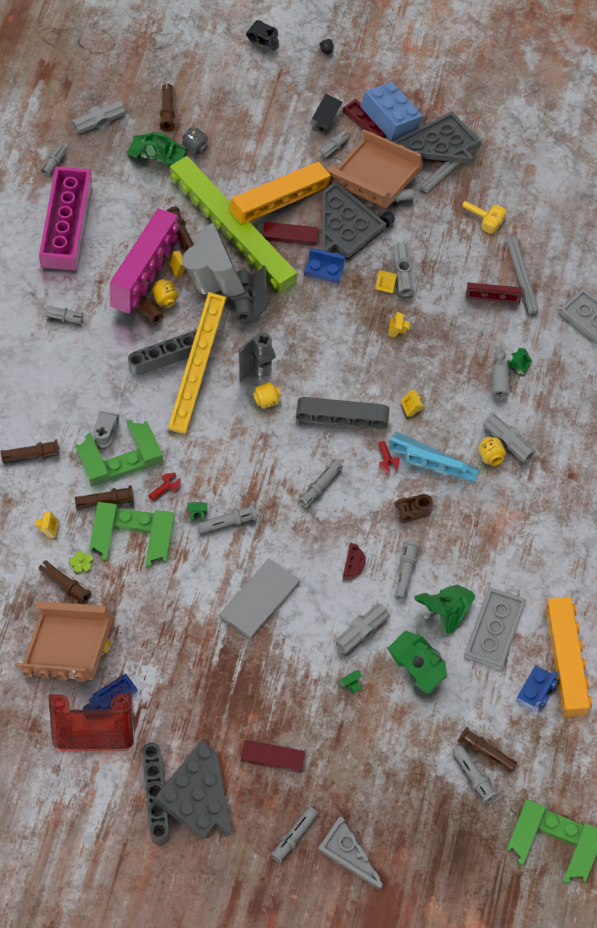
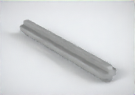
(440, 173)
(523, 276)

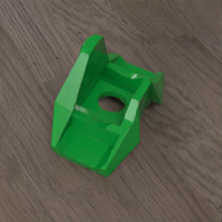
(156, 147)
(450, 612)
(410, 646)

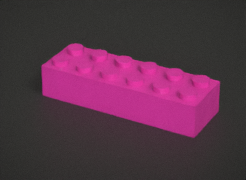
(65, 218)
(144, 260)

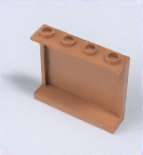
(377, 169)
(67, 641)

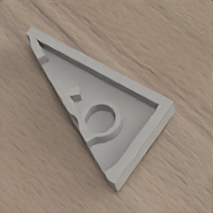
(343, 849)

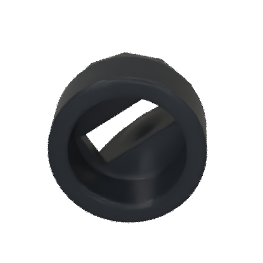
(327, 46)
(388, 218)

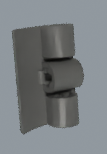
(254, 299)
(256, 355)

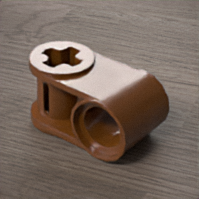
(410, 508)

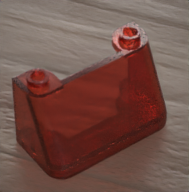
(94, 728)

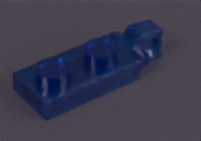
(103, 697)

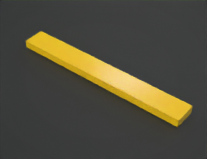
(196, 363)

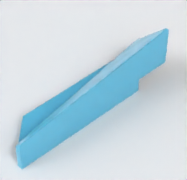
(428, 457)

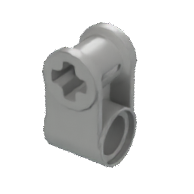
(105, 429)

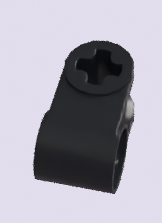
(262, 33)

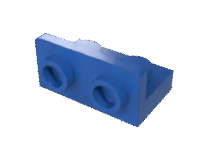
(325, 265)
(537, 687)

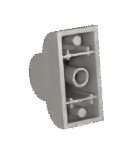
(211, 265)

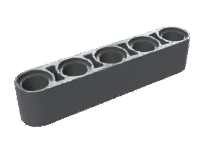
(162, 354)
(342, 412)
(154, 784)

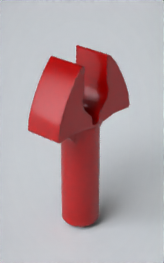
(387, 459)
(166, 486)

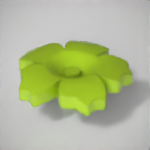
(81, 562)

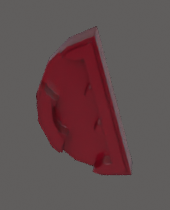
(354, 563)

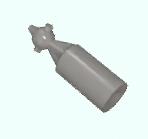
(500, 376)

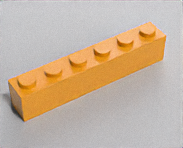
(279, 192)
(567, 657)

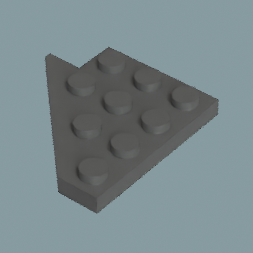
(442, 140)
(347, 221)
(197, 793)

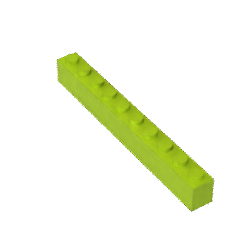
(245, 236)

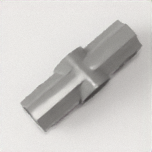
(98, 117)
(404, 277)
(510, 438)
(362, 628)

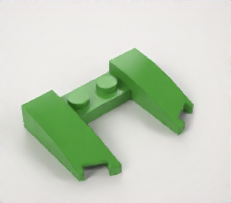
(101, 471)
(110, 517)
(536, 818)

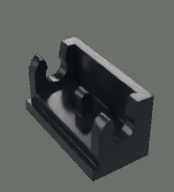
(325, 113)

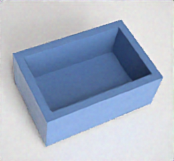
(391, 110)

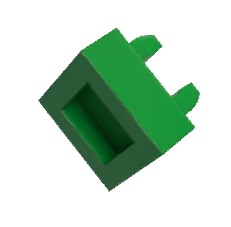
(520, 361)
(197, 507)
(351, 681)

